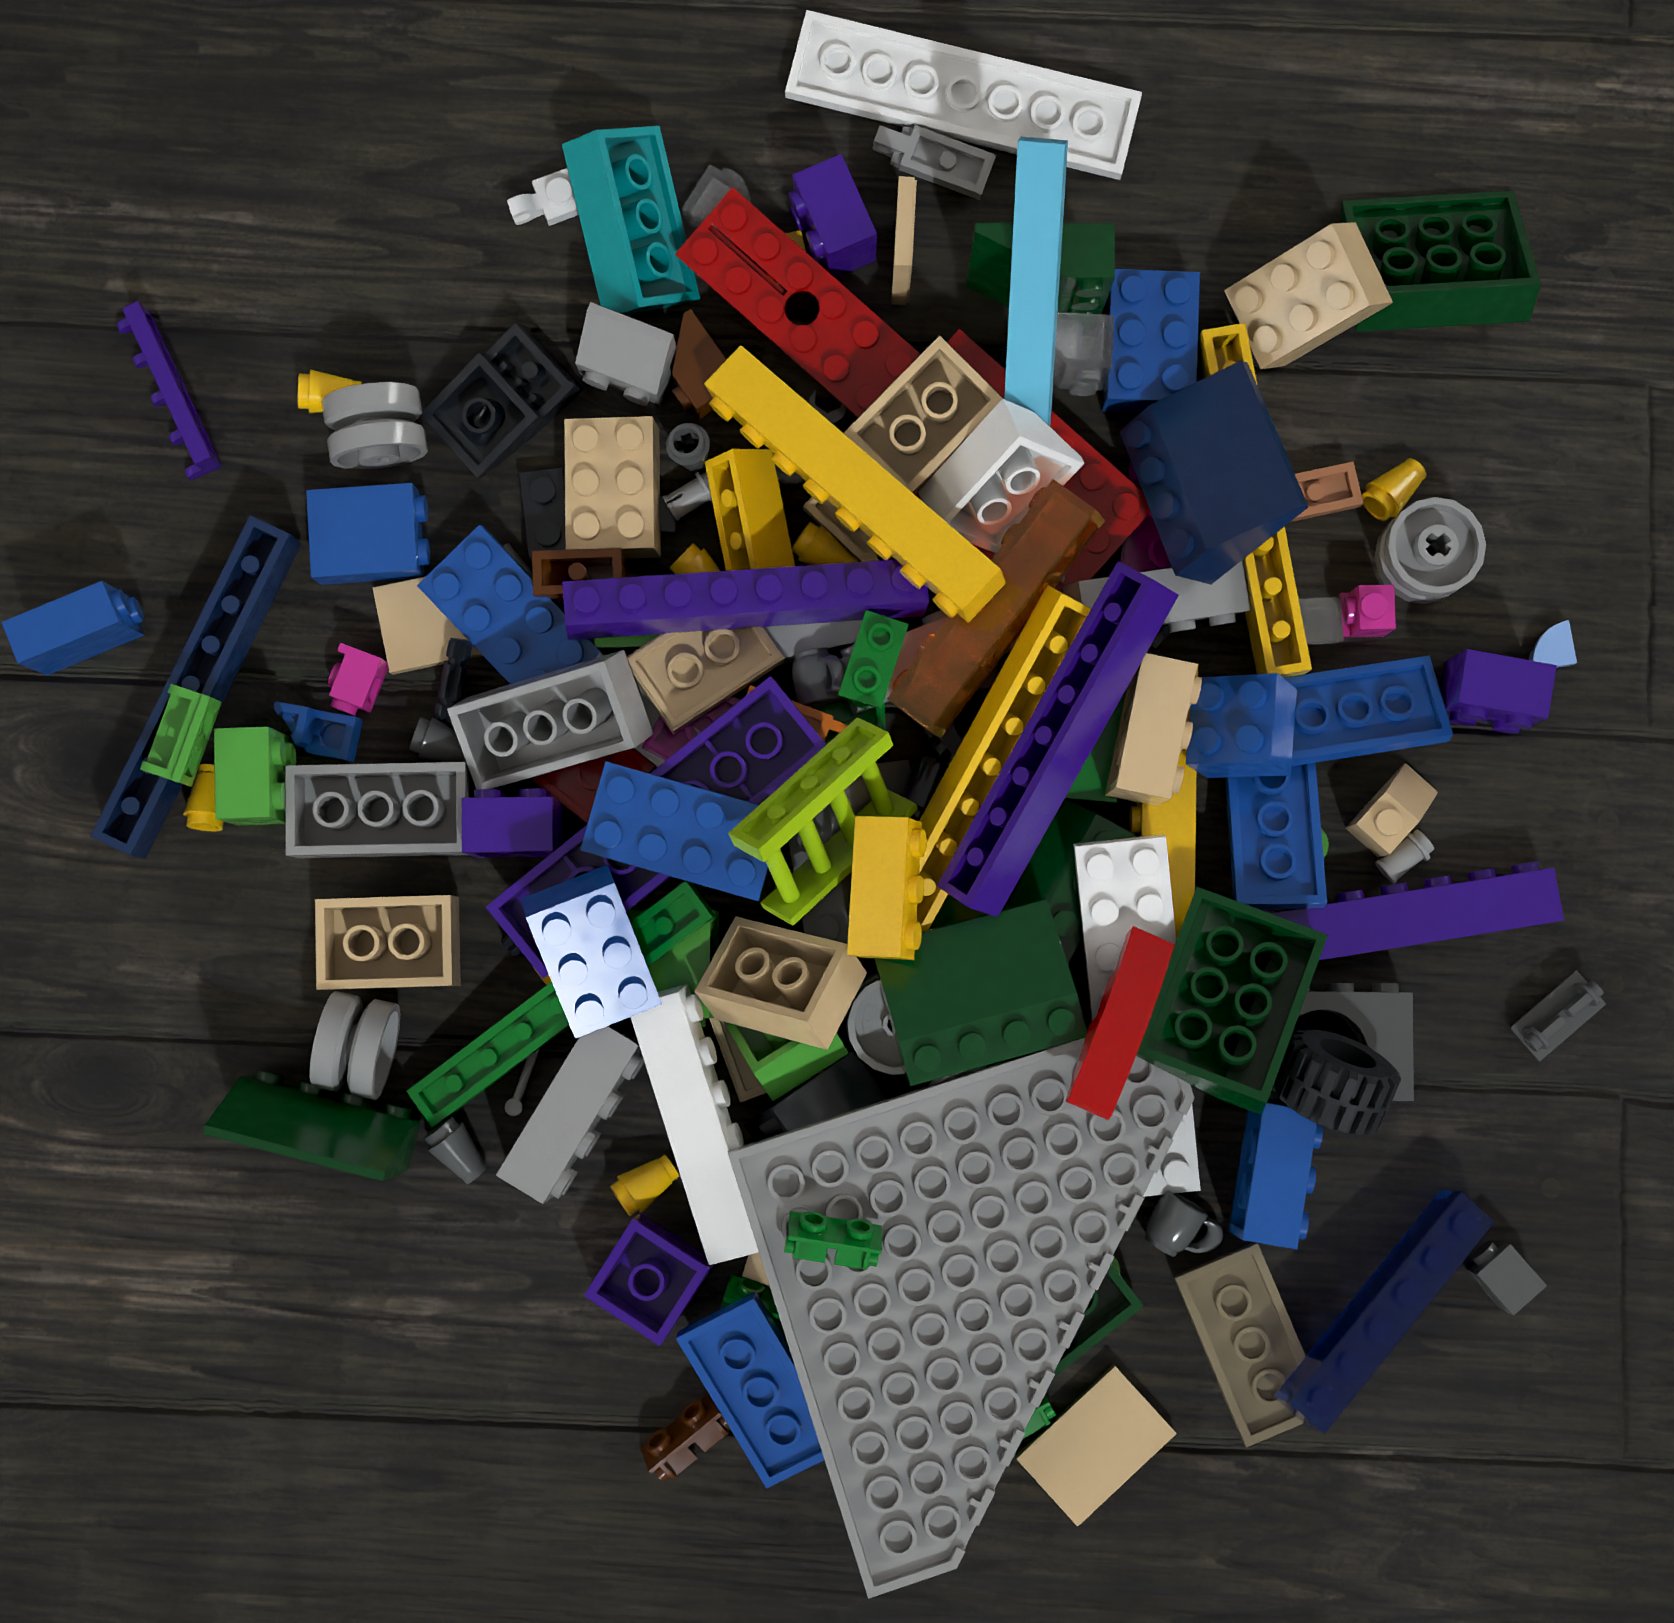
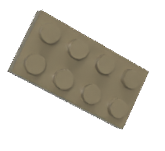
(1244, 1338)

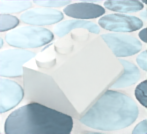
(997, 473)

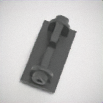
(1558, 1015)

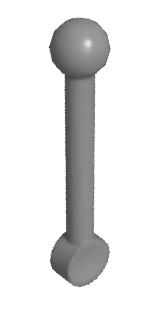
(514, 1105)

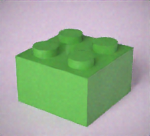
(251, 775)

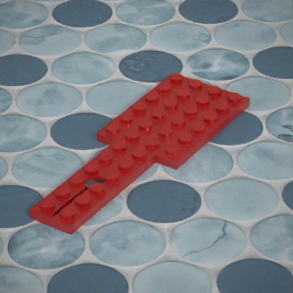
(861, 356)

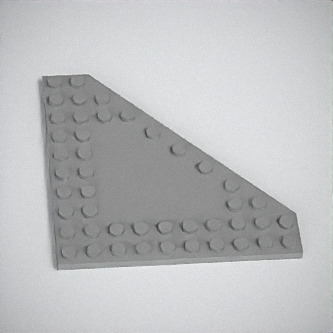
(992, 1245)

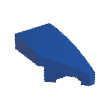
(321, 731)

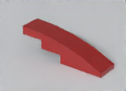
(1120, 1023)

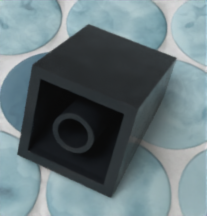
(834, 1091)

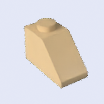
(1393, 811)

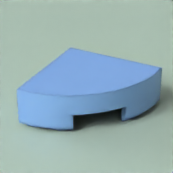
(1555, 646)

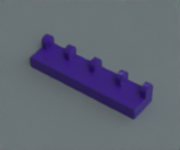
(171, 389)

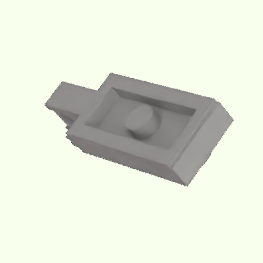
(936, 158)

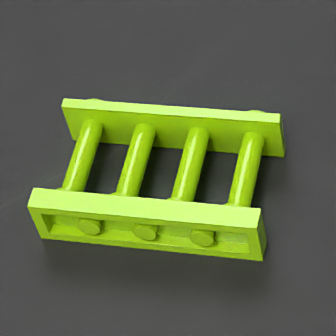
(804, 796)

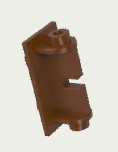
(668, 1449)

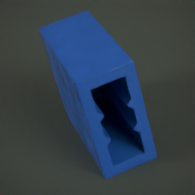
(367, 533)
(74, 628)

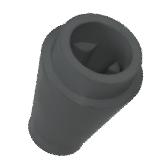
(689, 446)
(436, 742)
(456, 1149)

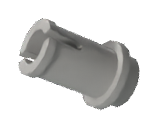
(689, 496)
(1405, 856)

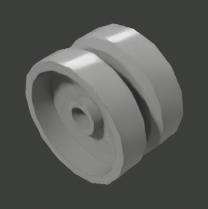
(374, 425)
(1451, 535)
(869, 1030)
(354, 1045)

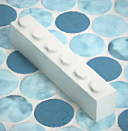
(696, 1119)

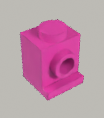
(1368, 611)
(356, 680)

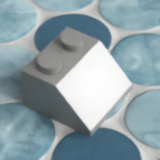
(625, 355)

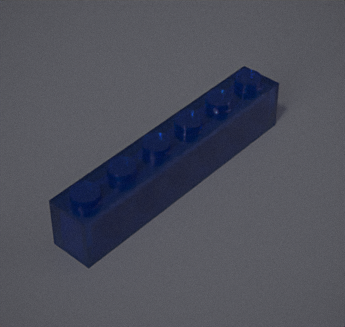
(1383, 1310)

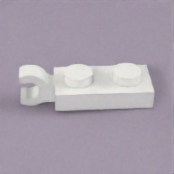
(551, 198)

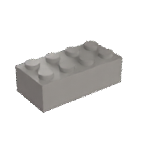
(551, 721)
(375, 809)
(570, 1112)

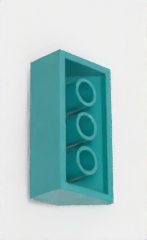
(630, 219)

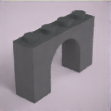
(1377, 1020)

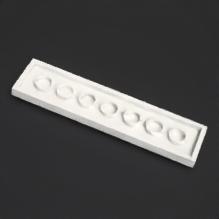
(960, 92)
(1120, 888)

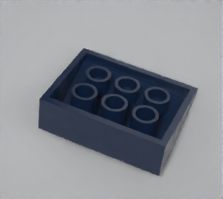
(1213, 473)

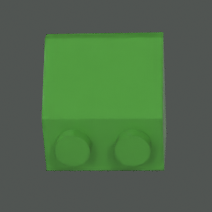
(782, 1062)

